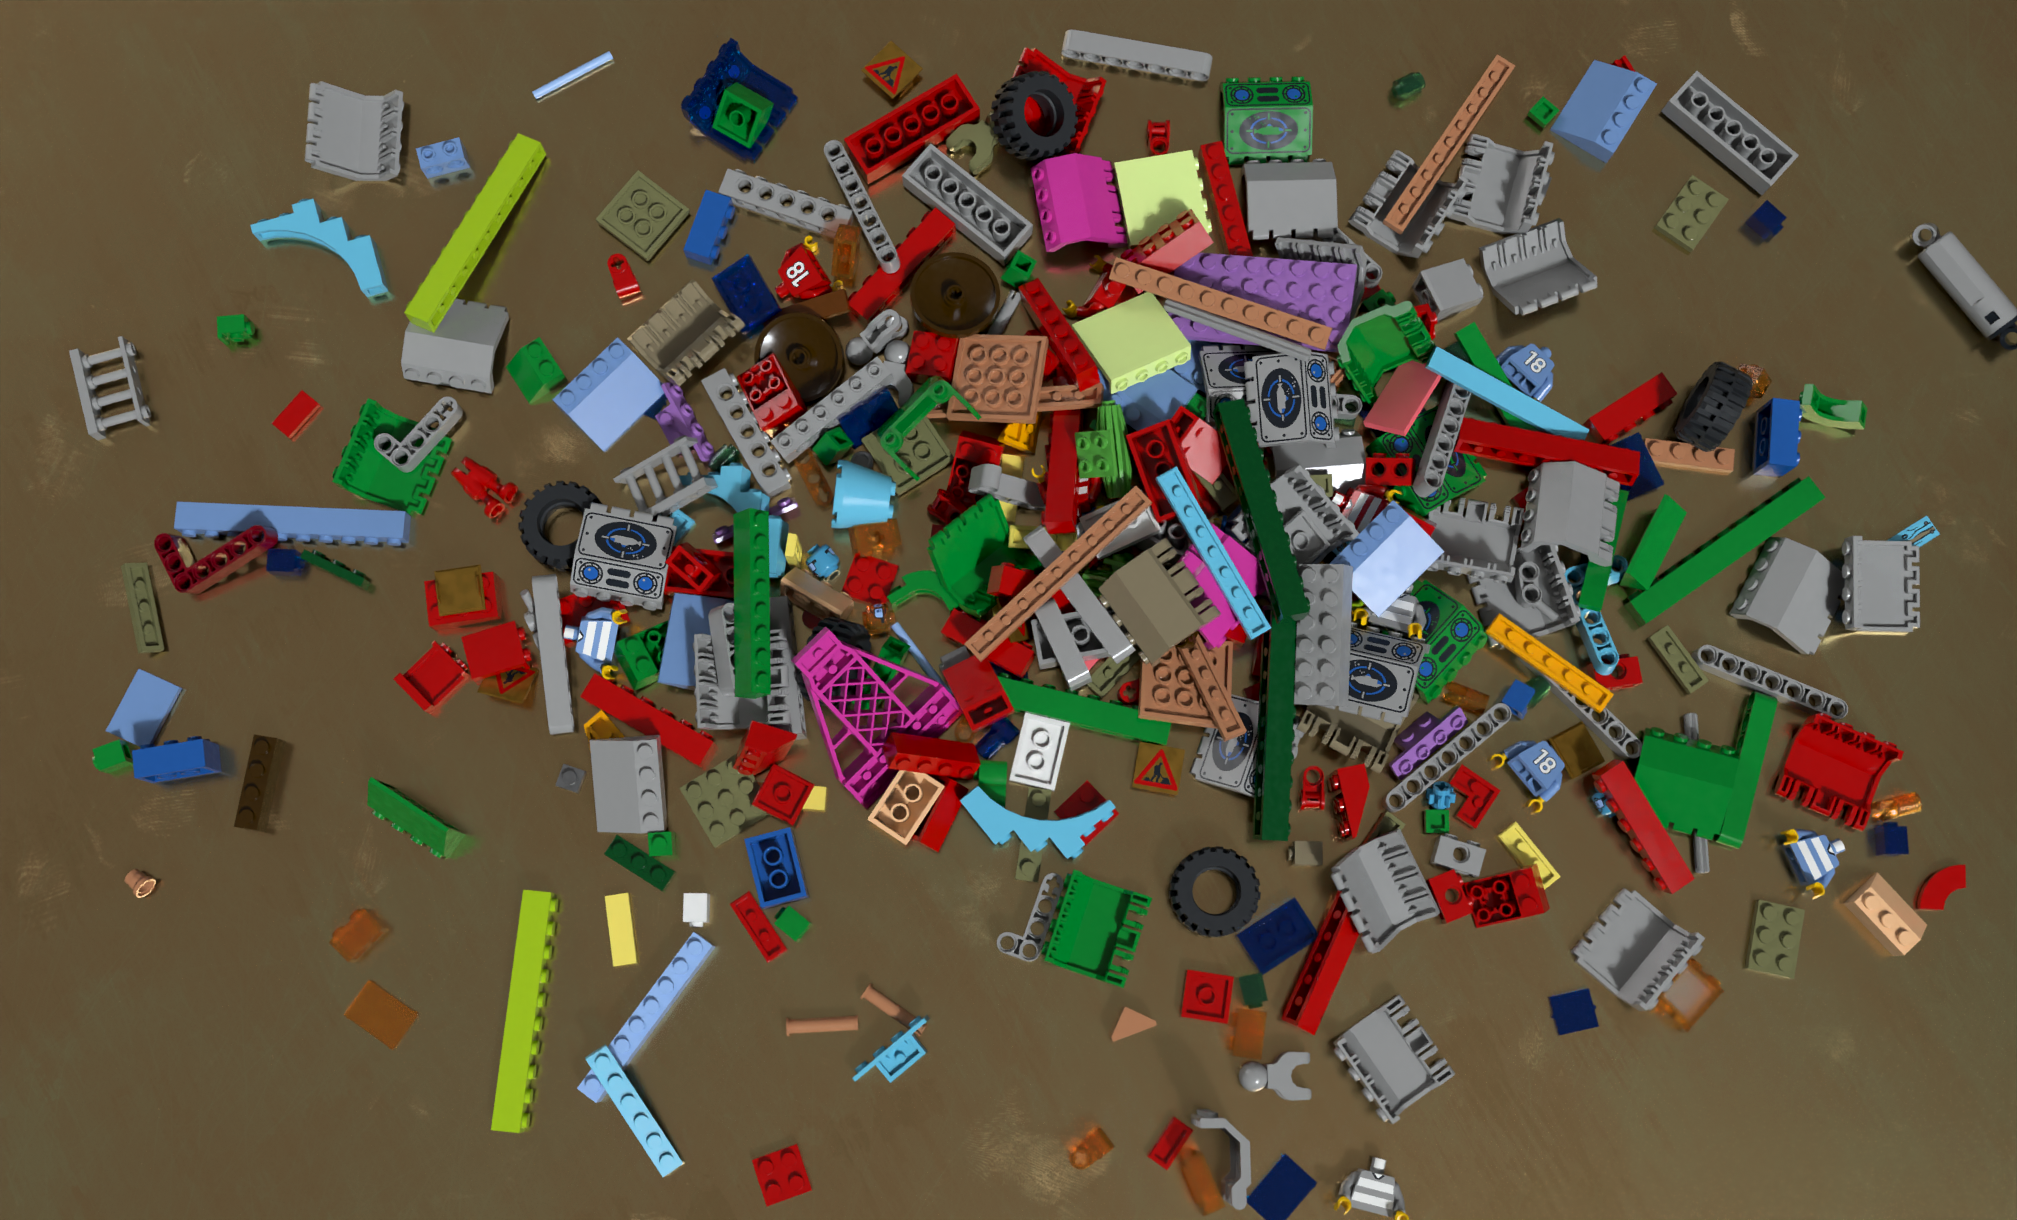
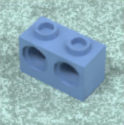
(443, 157)

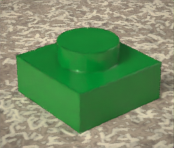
(1543, 112)
(1436, 821)

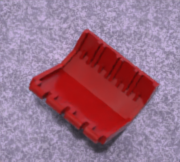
(1085, 93)

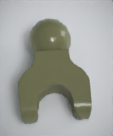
(979, 137)

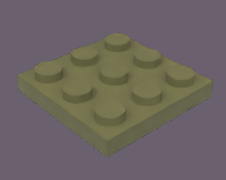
(642, 215)
(921, 451)
(723, 801)

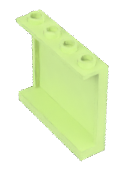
(1158, 190)
(1133, 341)

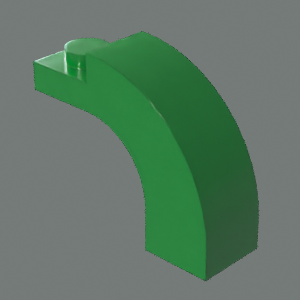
(1831, 411)
(921, 582)
(894, 651)

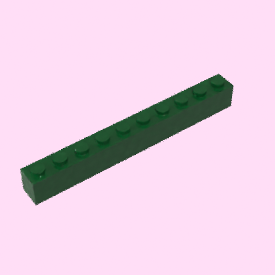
(1261, 512)
(1275, 731)

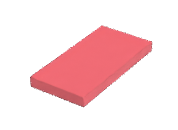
(1402, 398)

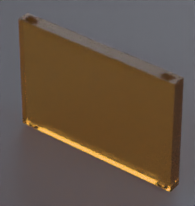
(381, 1014)

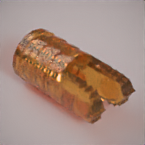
(1467, 697)
(1901, 806)

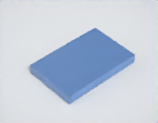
(143, 709)

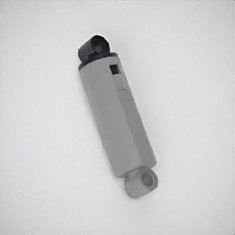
(1968, 284)

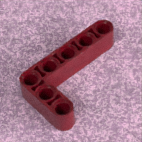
(215, 561)

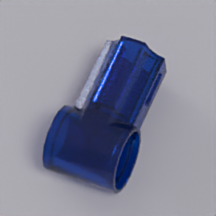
(1000, 734)

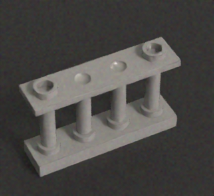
(87, 383)
(682, 495)

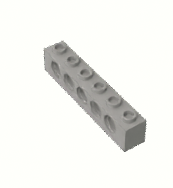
(737, 179)
(715, 386)
(825, 414)

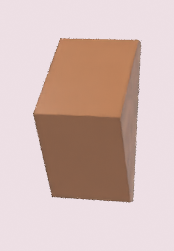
(1130, 1023)

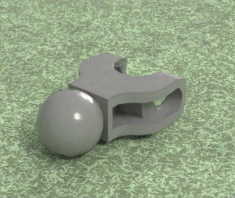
(876, 337)
(896, 359)
(1276, 1076)

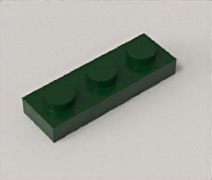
(336, 568)
(640, 863)

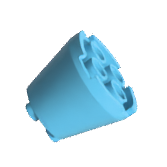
(861, 496)

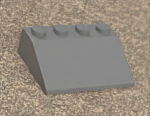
(629, 784)

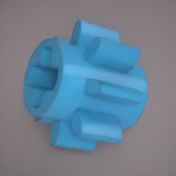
(1440, 795)

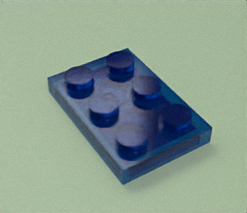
(746, 293)
(1278, 936)

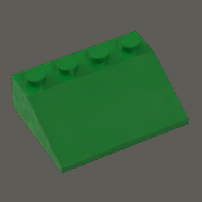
(413, 817)

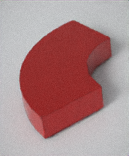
(1940, 885)

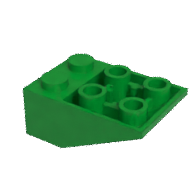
(642, 655)

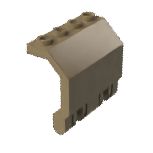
(684, 333)
(1154, 603)
(1350, 730)

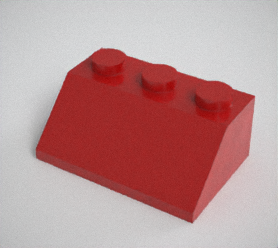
(762, 747)
(941, 815)

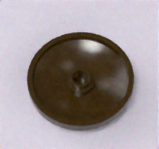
(955, 295)
(806, 350)

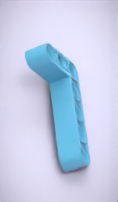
(1598, 629)

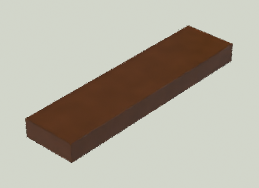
(821, 306)

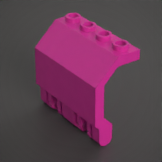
(1077, 201)
(1248, 569)

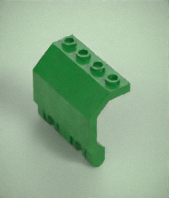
(1380, 343)
(1092, 928)

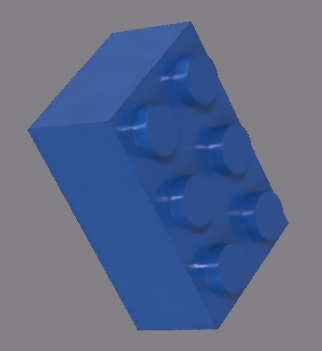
(1777, 437)
(176, 760)
(776, 868)

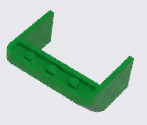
(893, 431)

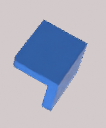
(1518, 698)

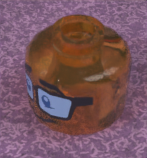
(878, 618)

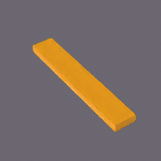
(1549, 663)

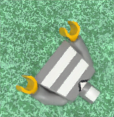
(1402, 616)
(1372, 1192)

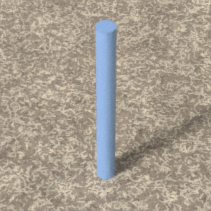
(577, 72)
(916, 653)

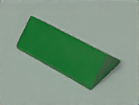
(1654, 545)

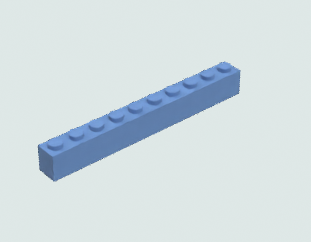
(294, 522)

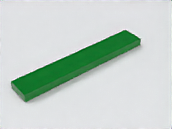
(1482, 358)
(1597, 576)

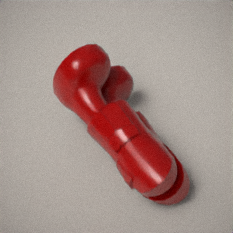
(478, 481)

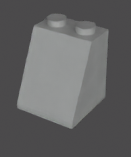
(1448, 288)

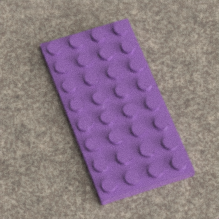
(1297, 287)

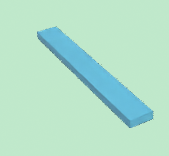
(1503, 395)
(1213, 553)

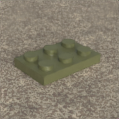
(1691, 213)
(1774, 939)

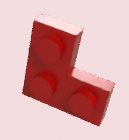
(1479, 795)

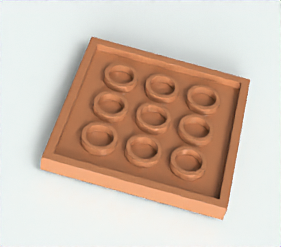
(998, 378)
(1170, 692)

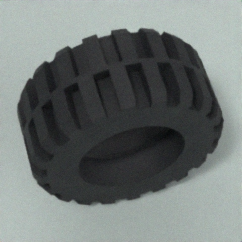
(1057, 111)
(1713, 406)
(538, 512)
(847, 632)
(1246, 891)

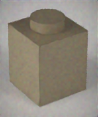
(1306, 853)

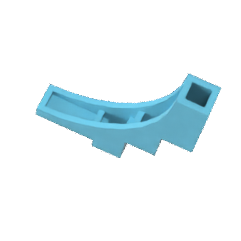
(334, 234)
(735, 489)
(1064, 833)

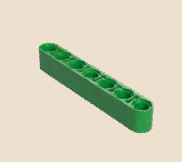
(1752, 749)

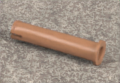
(890, 1008)
(821, 1024)

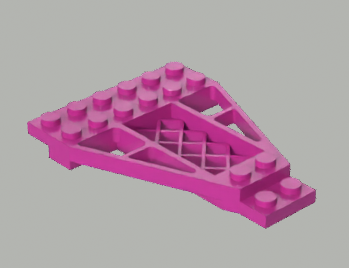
(928, 715)

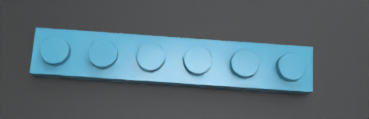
(634, 1110)

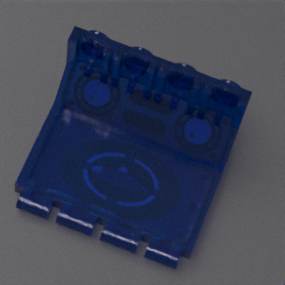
(728, 68)

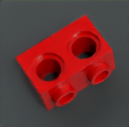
(1390, 476)

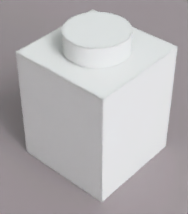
(696, 909)

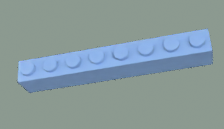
(652, 1009)

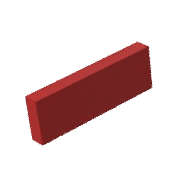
(758, 927)

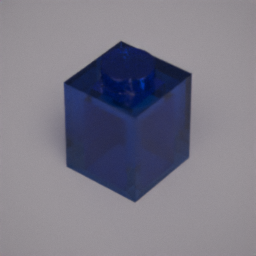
(1766, 220)
(284, 562)
(1891, 840)

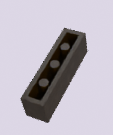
(259, 783)

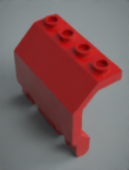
(1835, 768)

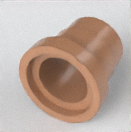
(140, 883)

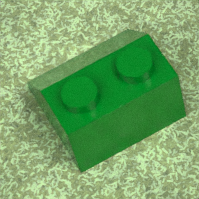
(742, 114)
(535, 370)

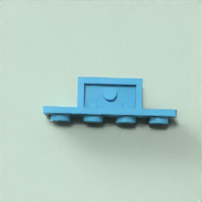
(899, 1055)

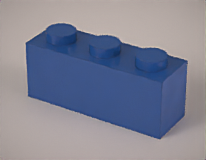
(709, 227)

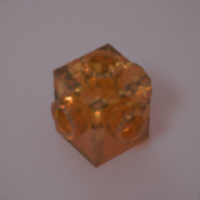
(1759, 377)

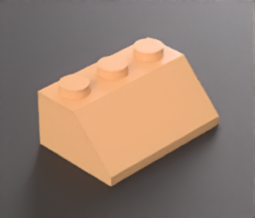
(815, 595)
(906, 804)
(1886, 915)

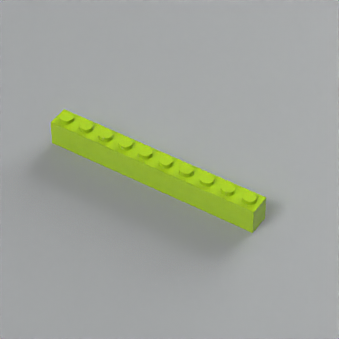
(475, 233)
(523, 1011)

